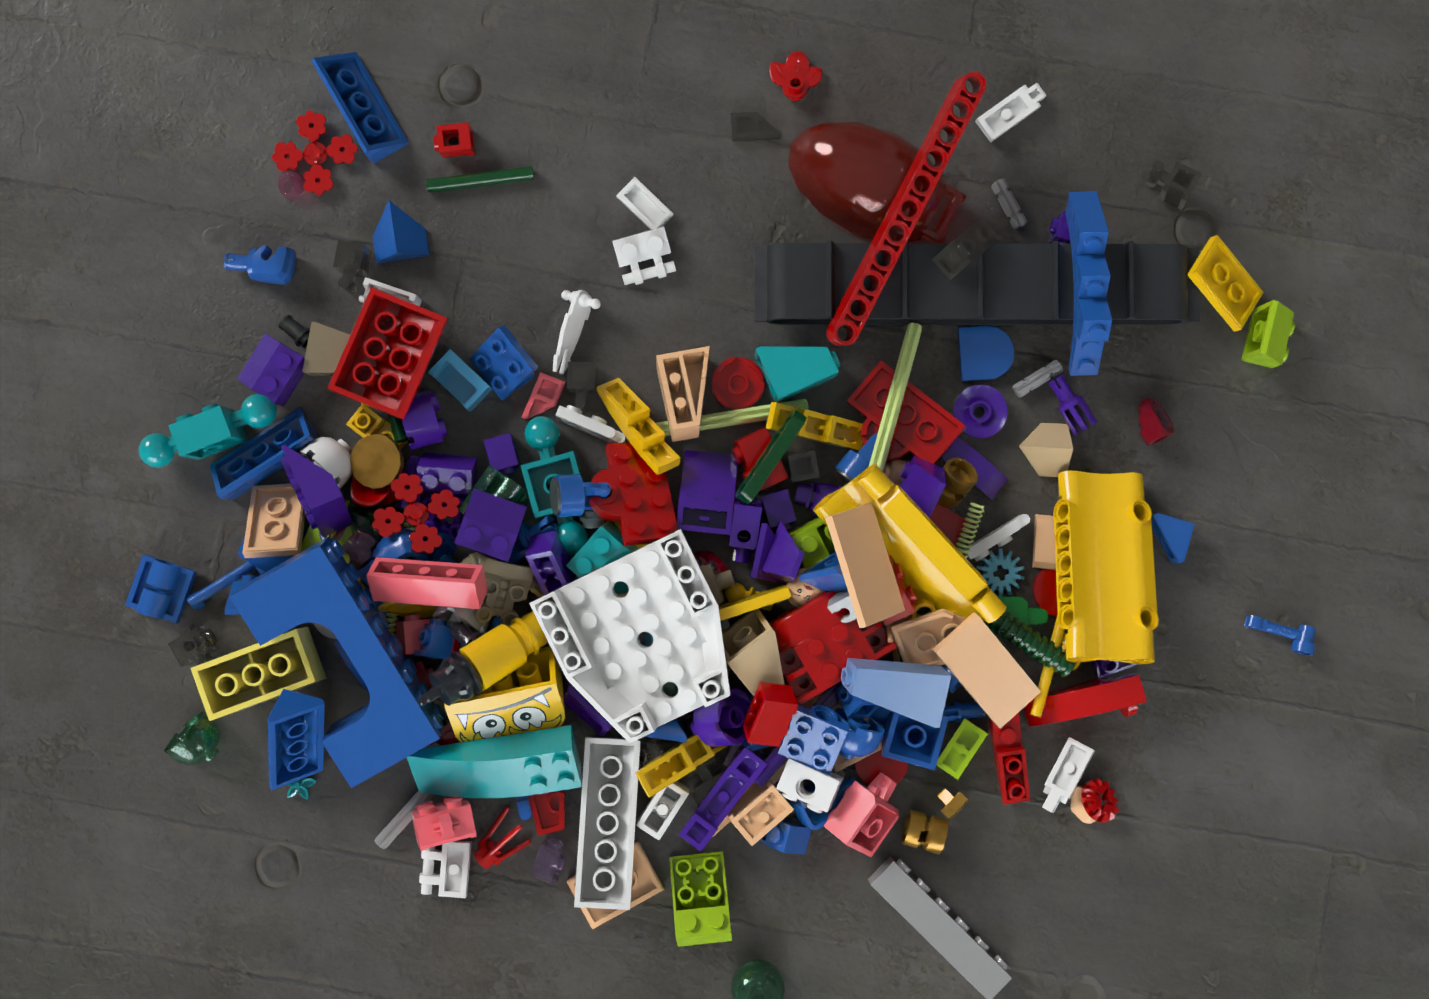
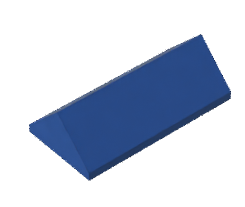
(361, 104)
(261, 455)
(295, 738)

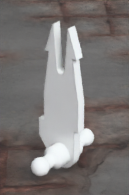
(572, 325)

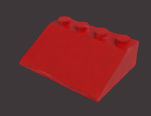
(387, 353)

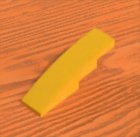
(819, 427)
(640, 430)
(675, 764)

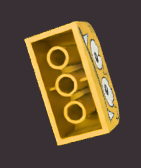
(516, 704)

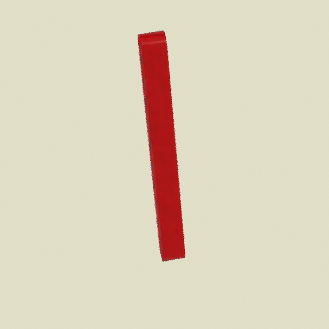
(916, 200)

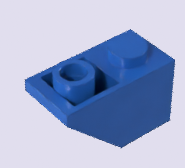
(788, 837)

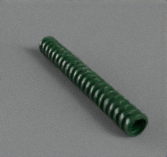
(1032, 643)

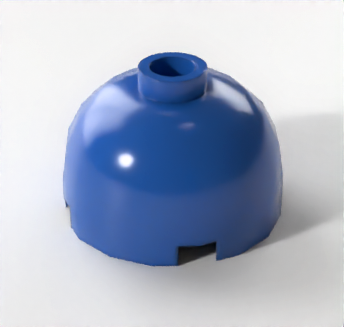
(862, 735)

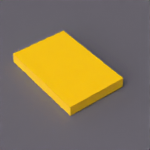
(1225, 283)
(754, 602)

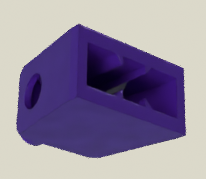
(745, 518)

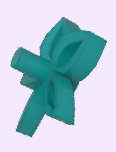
(300, 786)

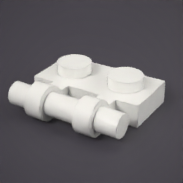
(640, 248)
(453, 872)

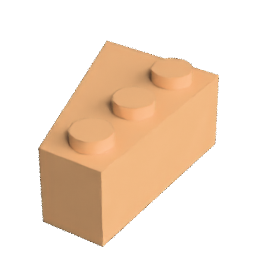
(683, 388)

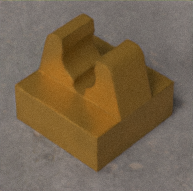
(953, 804)

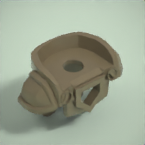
(505, 585)

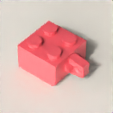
(864, 815)
(442, 822)

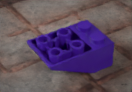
(449, 473)
(707, 492)
(316, 493)

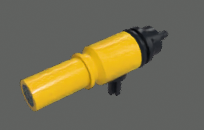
(484, 659)

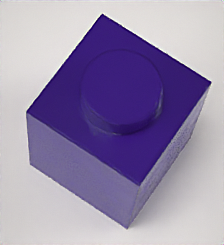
(503, 453)
(778, 508)

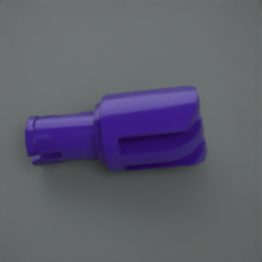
(1068, 401)

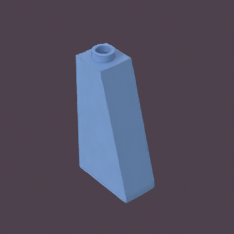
(902, 687)

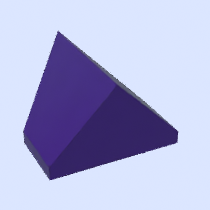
(783, 557)

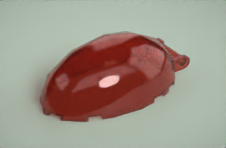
(855, 174)

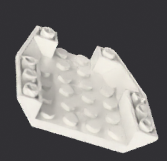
(599, 633)

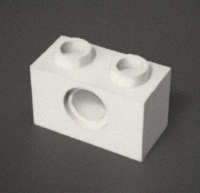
(825, 786)
(662, 809)

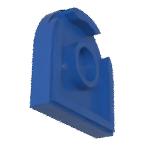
(983, 353)

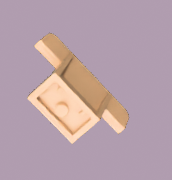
(759, 810)

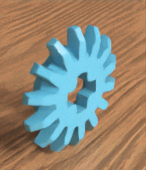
(1006, 563)

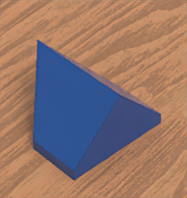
(399, 236)

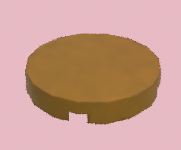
(376, 461)

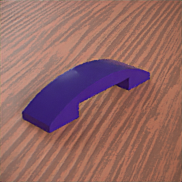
(989, 477)
(722, 798)

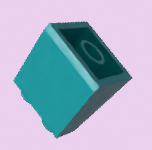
(795, 369)

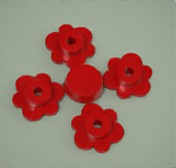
(314, 153)
(416, 513)

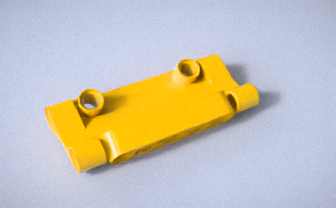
(929, 559)
(1105, 567)

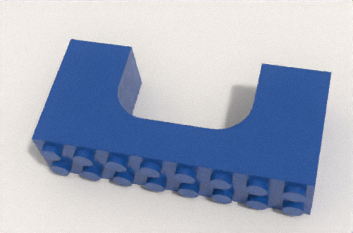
(326, 591)

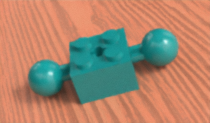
(207, 432)
(542, 435)

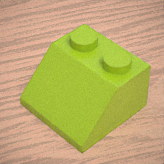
(1268, 335)

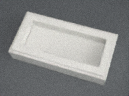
(644, 204)

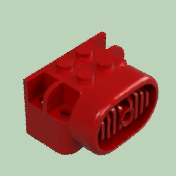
(817, 644)

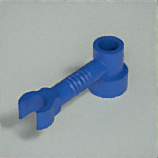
(1302, 637)

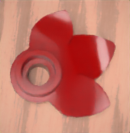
(795, 72)

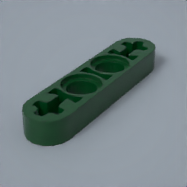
(770, 457)

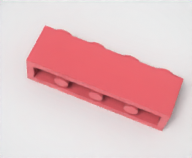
(427, 583)

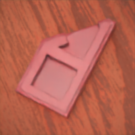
(544, 396)

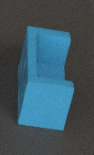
(460, 380)

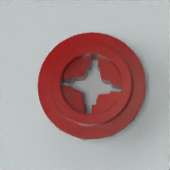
(1092, 802)

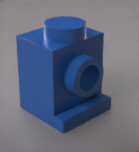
(435, 640)

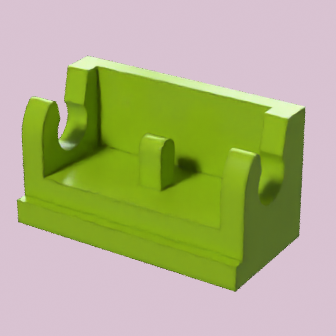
(961, 749)

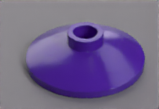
(993, 408)

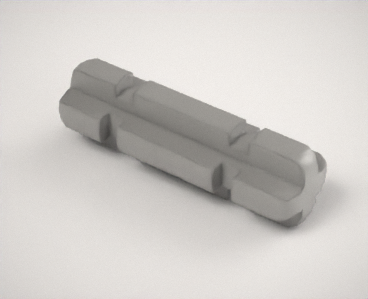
(1009, 204)
(1037, 378)

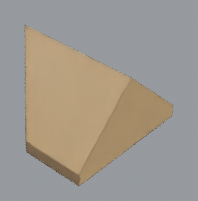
(1049, 449)

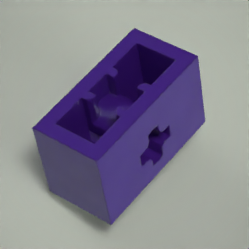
(549, 561)

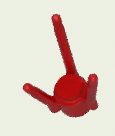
(490, 852)

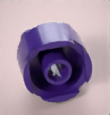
(422, 421)
(722, 721)

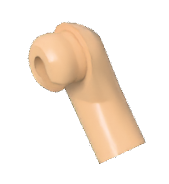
(1077, 806)

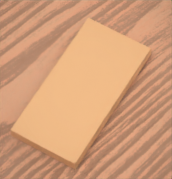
(865, 564)
(986, 670)

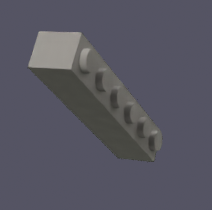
(939, 928)

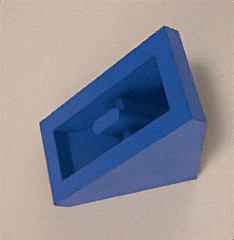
(1173, 535)

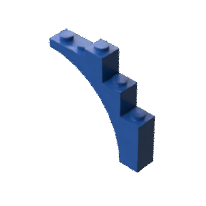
(1091, 281)

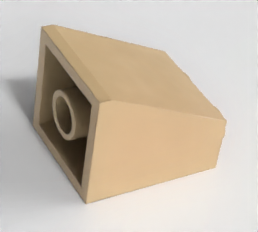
(753, 651)

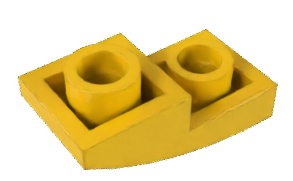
(368, 422)

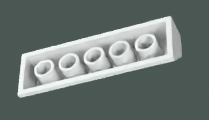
(607, 823)

